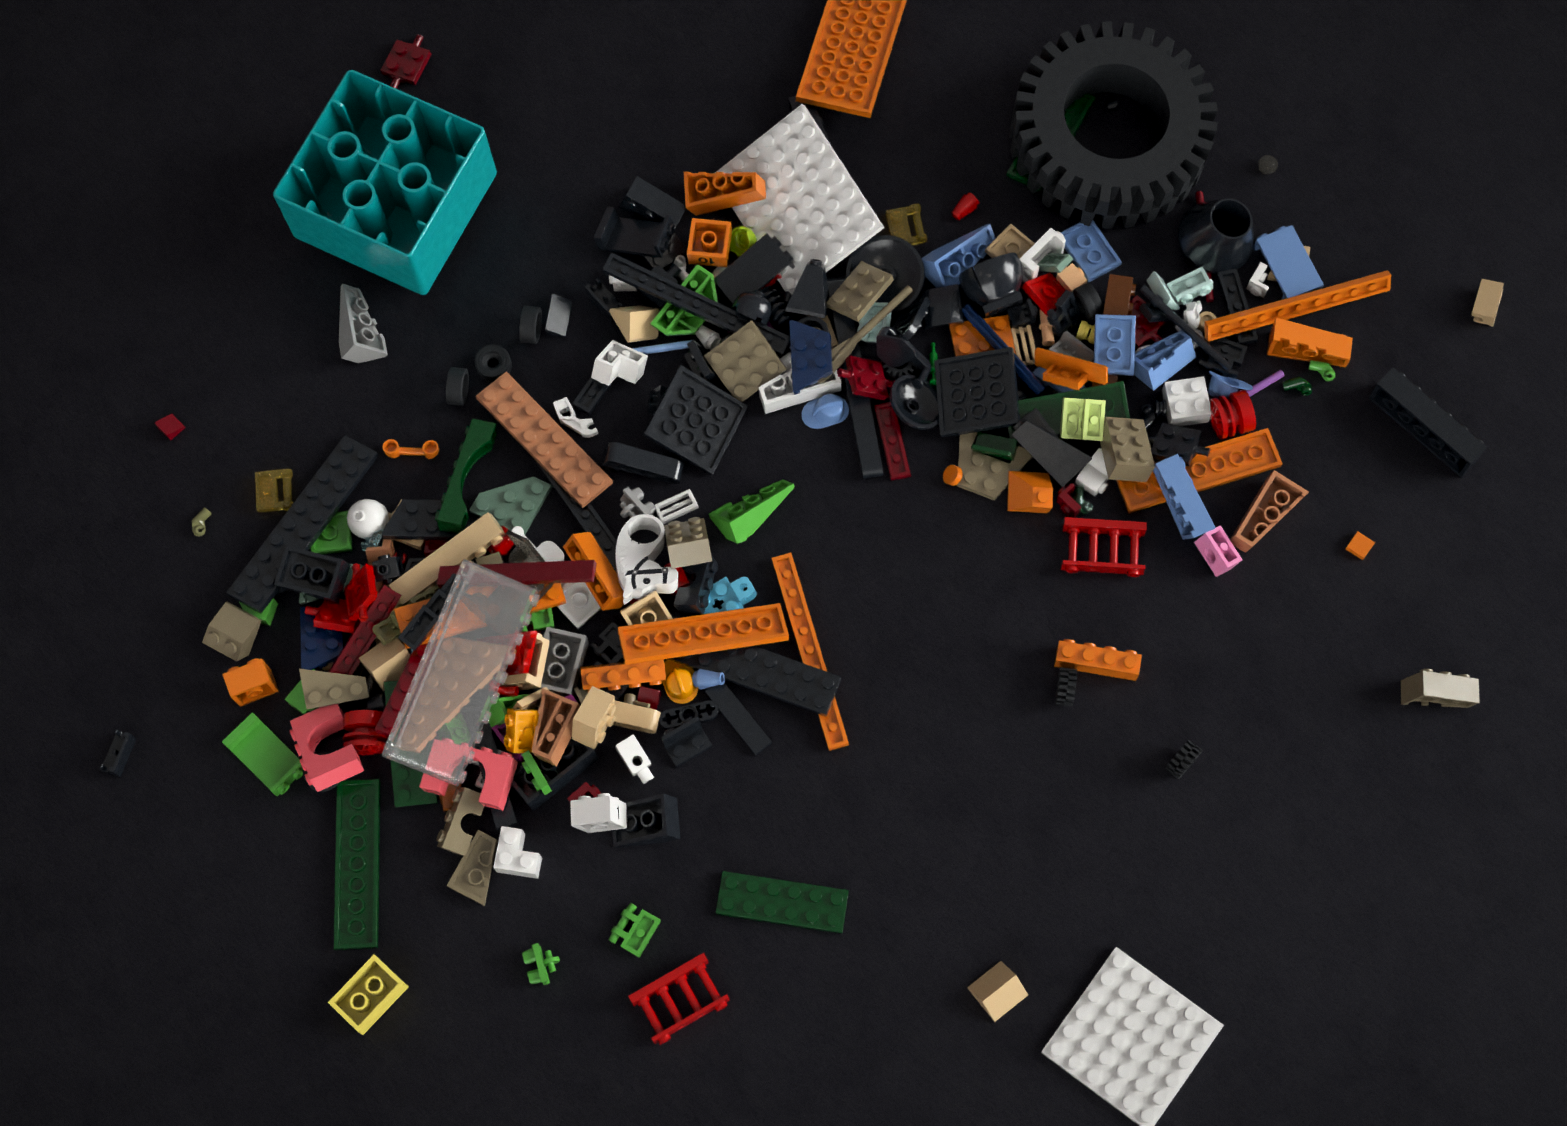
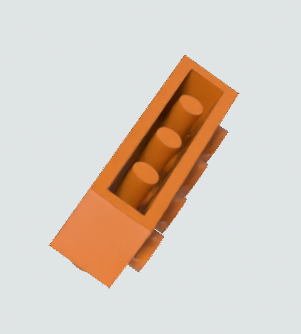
(606, 584)
(1098, 660)
(618, 674)

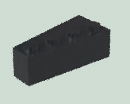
(572, 763)

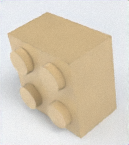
(593, 718)

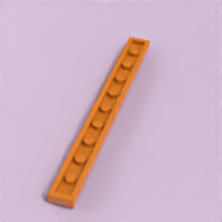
(1297, 306)
(807, 641)

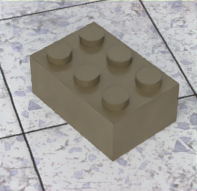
(1126, 449)
(687, 542)

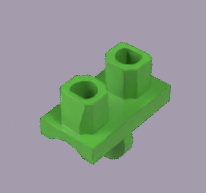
(535, 955)

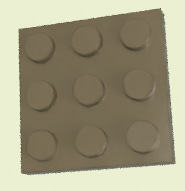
(745, 362)

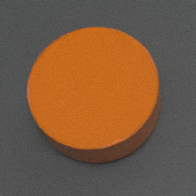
(952, 475)

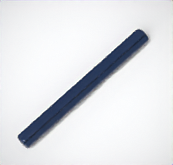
(997, 343)

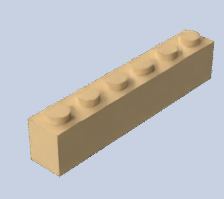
(466, 545)

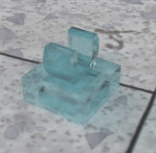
(374, 541)

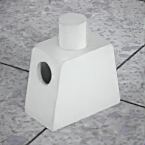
(629, 750)

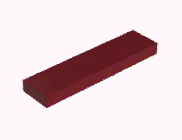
(892, 441)

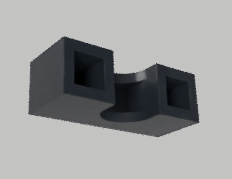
(694, 598)

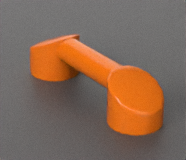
(429, 449)

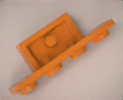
(1068, 370)

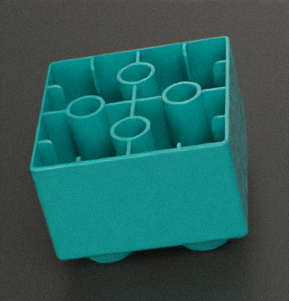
(386, 181)

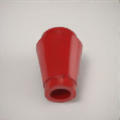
(965, 206)

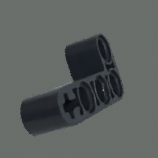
(641, 462)

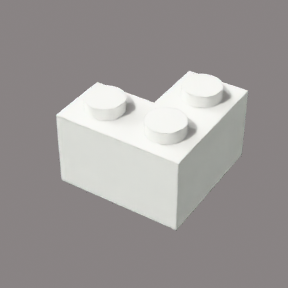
(620, 362)
(511, 858)

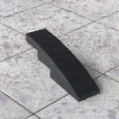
(426, 618)

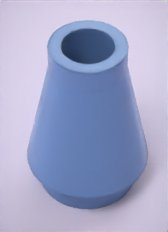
(705, 679)

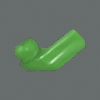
(1323, 368)

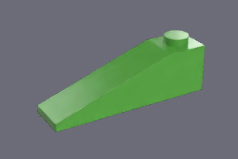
(746, 516)

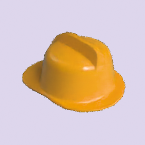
(679, 682)

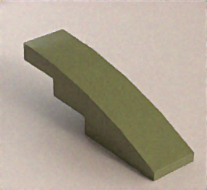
(388, 629)

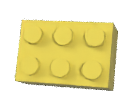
(368, 994)

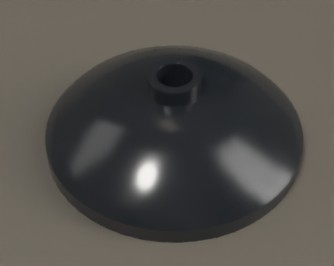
(915, 406)

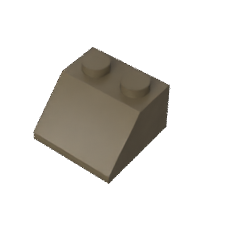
(232, 632)

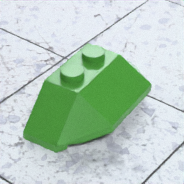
(676, 321)

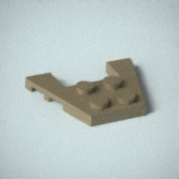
(984, 473)

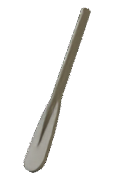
(845, 348)

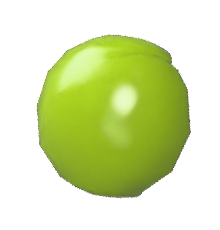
(742, 240)

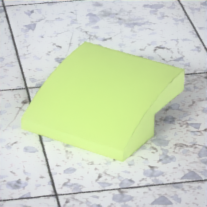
(1082, 419)

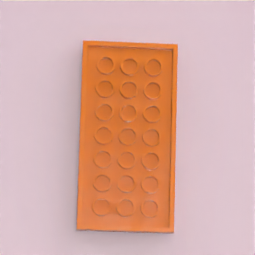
(850, 55)

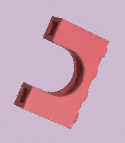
(328, 768)
(498, 779)

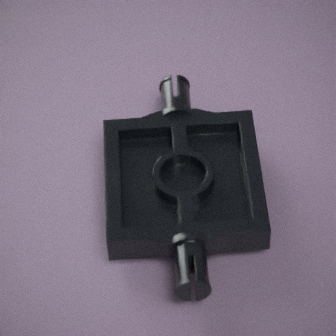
(1177, 440)

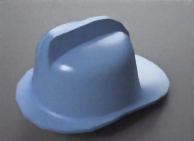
(1222, 385)
(825, 411)

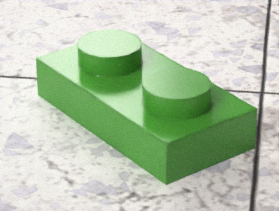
(531, 766)

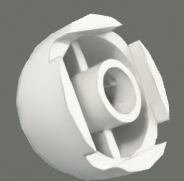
(367, 517)

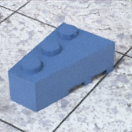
(1163, 359)

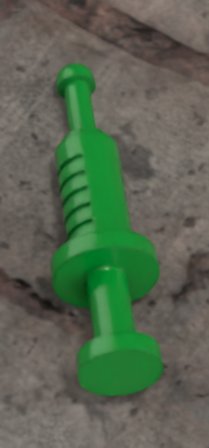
(933, 356)

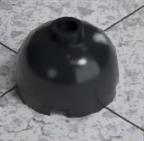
(753, 305)

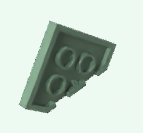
(513, 503)

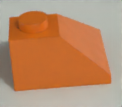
(1029, 492)

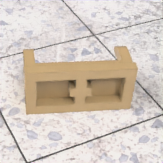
(1487, 302)

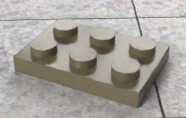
(860, 291)

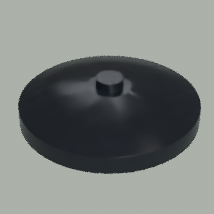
(896, 258)

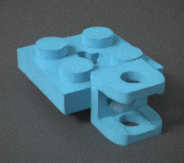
(731, 594)

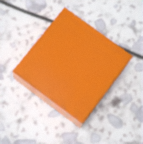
(1360, 545)

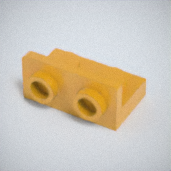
(520, 730)

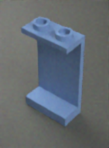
(1289, 262)

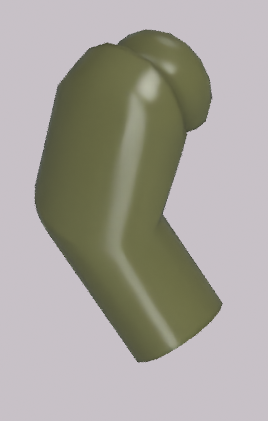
(198, 522)

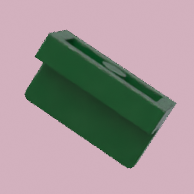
(995, 446)

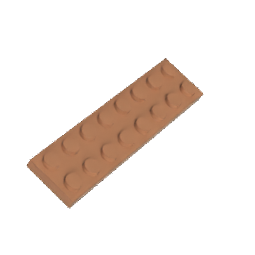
(544, 439)

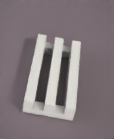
(681, 512)

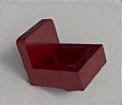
(1067, 503)

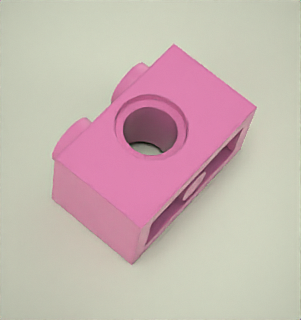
(1218, 551)

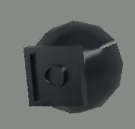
(994, 283)

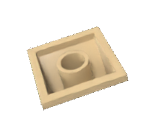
(636, 322)
(646, 610)
(386, 661)
(998, 990)

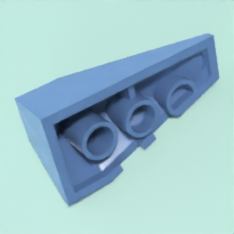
(948, 261)

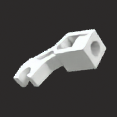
(578, 425)

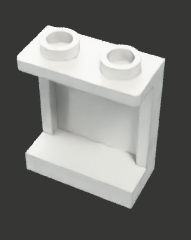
(1050, 242)

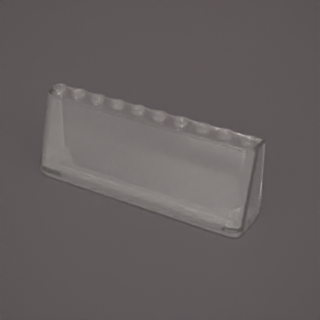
(461, 673)

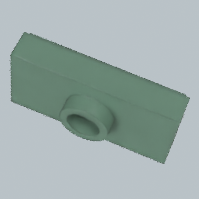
(1054, 262)

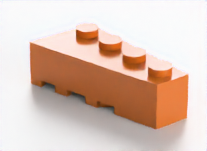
(721, 190)
(1308, 343)

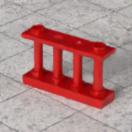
(1114, 529)
(661, 988)

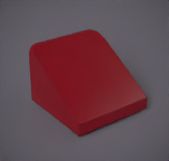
(170, 426)
(649, 696)

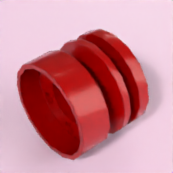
(1232, 414)
(362, 732)

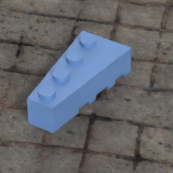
(1182, 497)

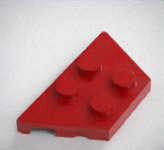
(523, 655)

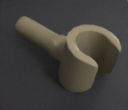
(631, 699)

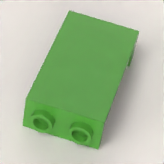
(264, 754)

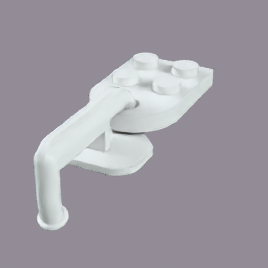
(580, 602)

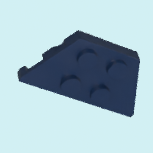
(809, 355)
(318, 644)

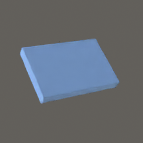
(1090, 250)
(1115, 343)

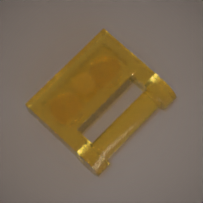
(899, 225)
(268, 491)

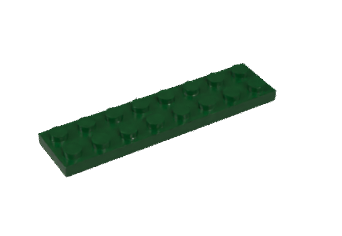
(357, 865)

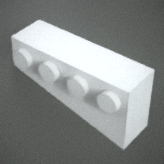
(779, 391)

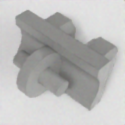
(632, 505)

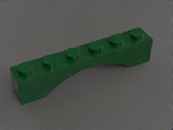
(478, 442)

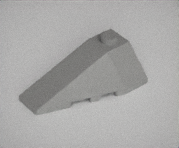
(357, 331)

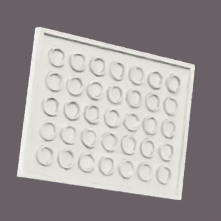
(808, 199)

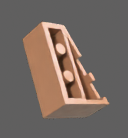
(553, 727)

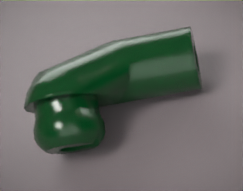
(1298, 383)

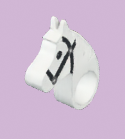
(635, 562)

